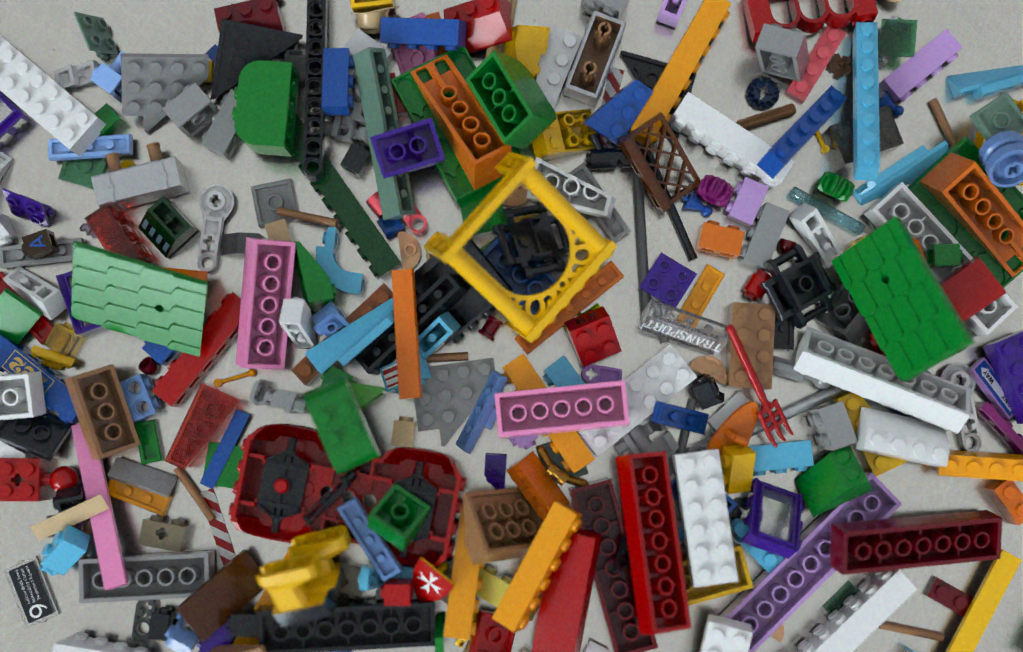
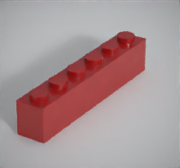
(188, 368)

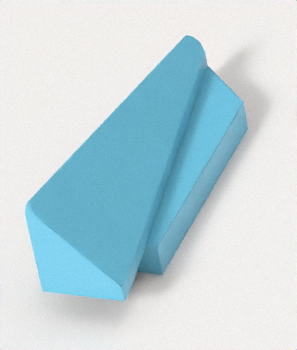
(986, 82)
(904, 171)
(352, 339)

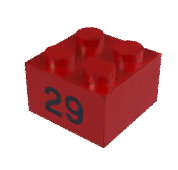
(592, 336)

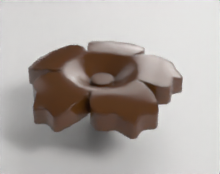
(839, 65)

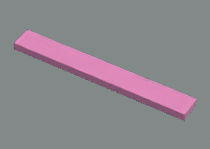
(104, 523)

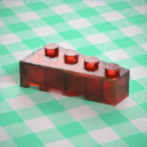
(203, 420)

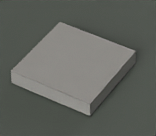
(271, 196)

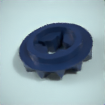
(753, 94)

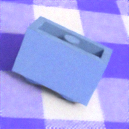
(109, 77)

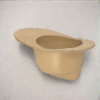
(371, 21)

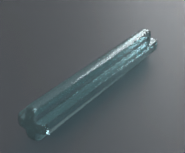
(828, 211)

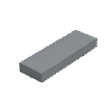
(142, 477)

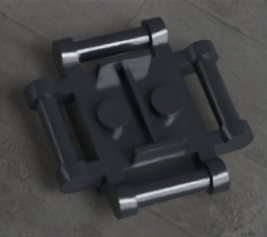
(532, 241)
(799, 286)

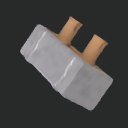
(594, 58)
(140, 182)

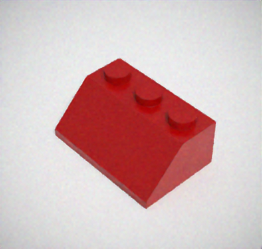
(486, 23)

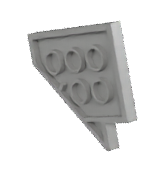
(154, 79)
(451, 395)

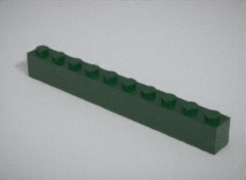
(348, 211)

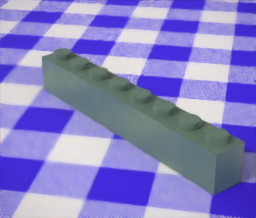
(381, 117)

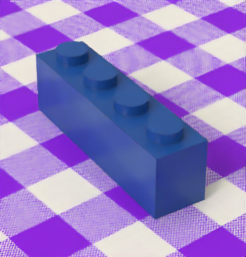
(423, 32)

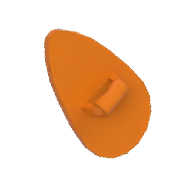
(736, 428)

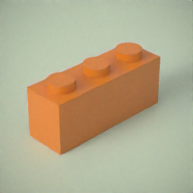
(536, 485)

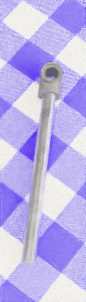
(789, 411)

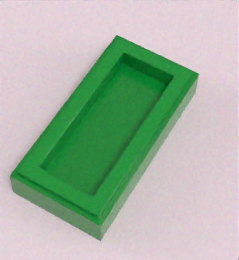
(150, 441)
(439, 633)

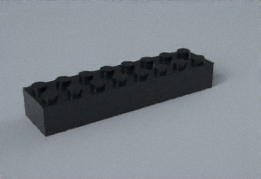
(352, 627)

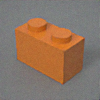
(719, 239)
(1007, 499)

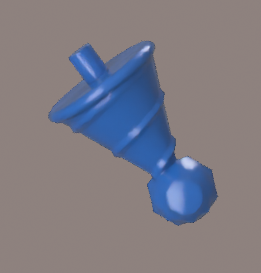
(884, 100)
(695, 203)

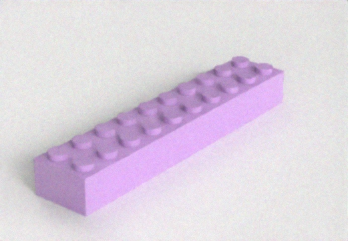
(797, 578)

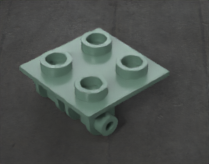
(96, 35)

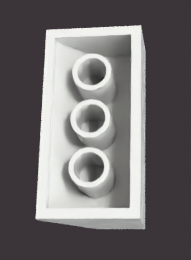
(902, 438)

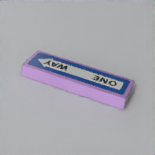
(987, 381)

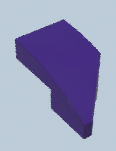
(495, 469)

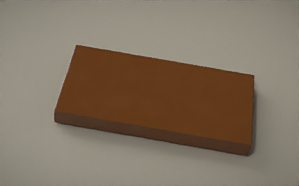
(218, 597)

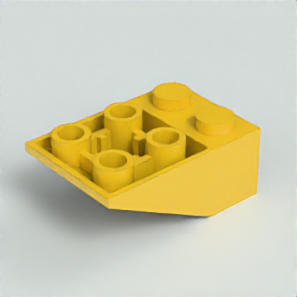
(564, 136)

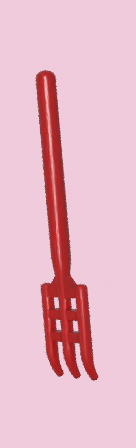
(766, 405)

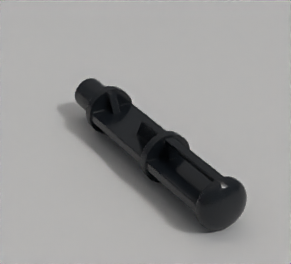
(329, 497)

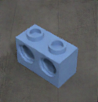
(135, 401)

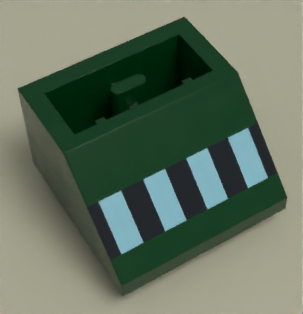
(166, 226)

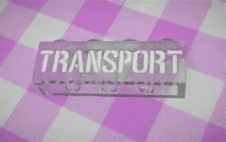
(684, 327)

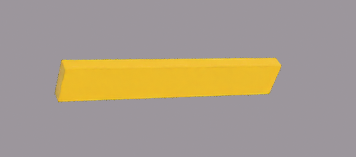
(984, 603)

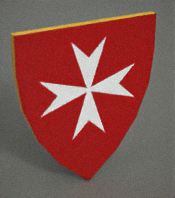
(430, 582)

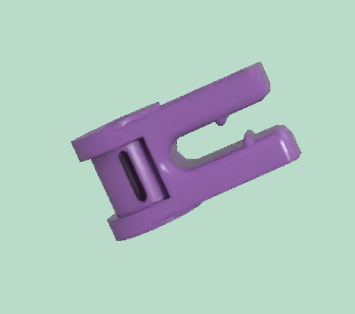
(603, 374)

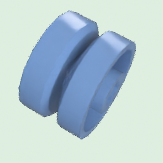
(1003, 158)

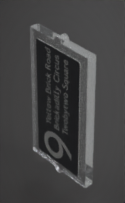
(31, 591)

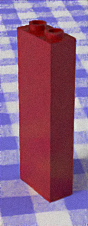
(968, 290)
(568, 596)

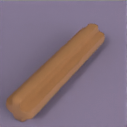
(767, 117)

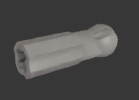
(784, 368)

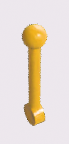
(825, 148)
(218, 382)

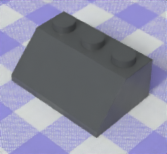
(845, 319)

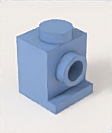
(329, 320)

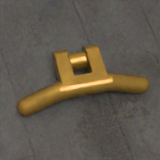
(558, 473)

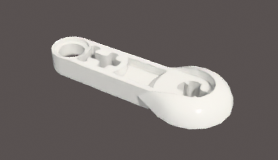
(213, 222)
(949, 374)

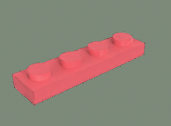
(818, 60)

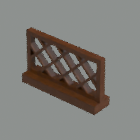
(643, 170)

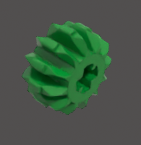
(836, 186)

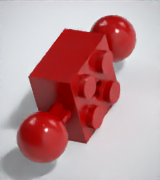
(36, 479)

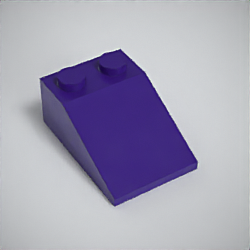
(407, 148)

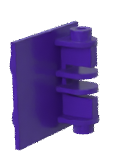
(28, 208)
(668, 280)

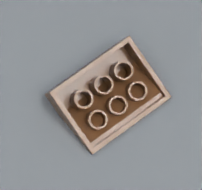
(498, 525)

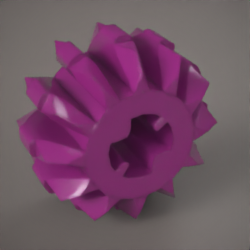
(715, 190)

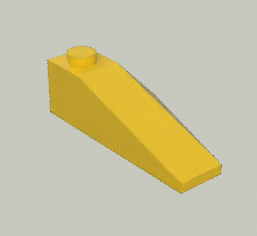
(528, 45)

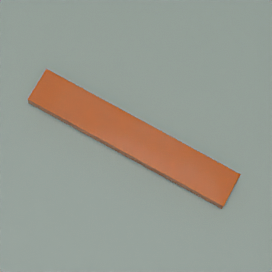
(593, 289)
(406, 334)

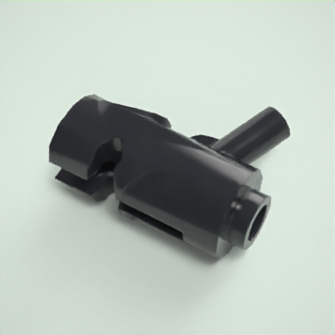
(605, 157)

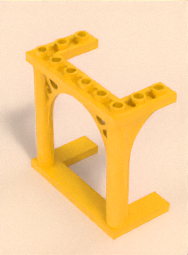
(597, 248)

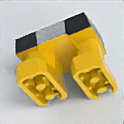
(309, 580)

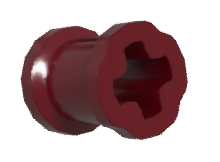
(490, 327)

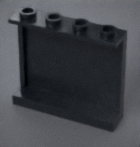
(471, 304)

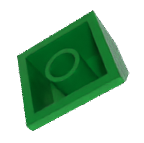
(398, 517)

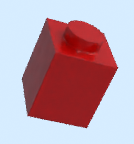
(397, 592)

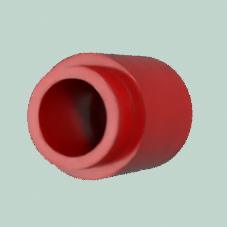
(753, 289)

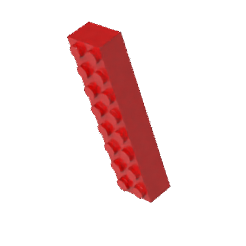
(653, 543)

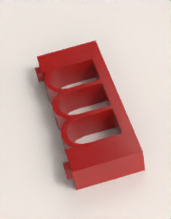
(759, 12)

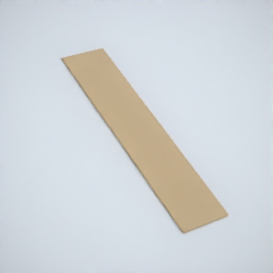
(69, 517)

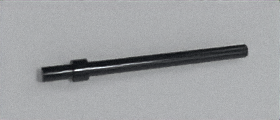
(674, 213)

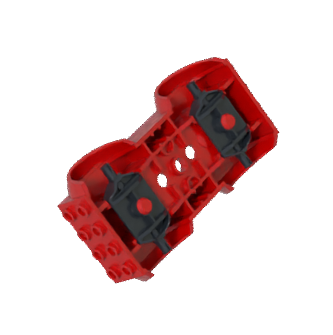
(289, 467)

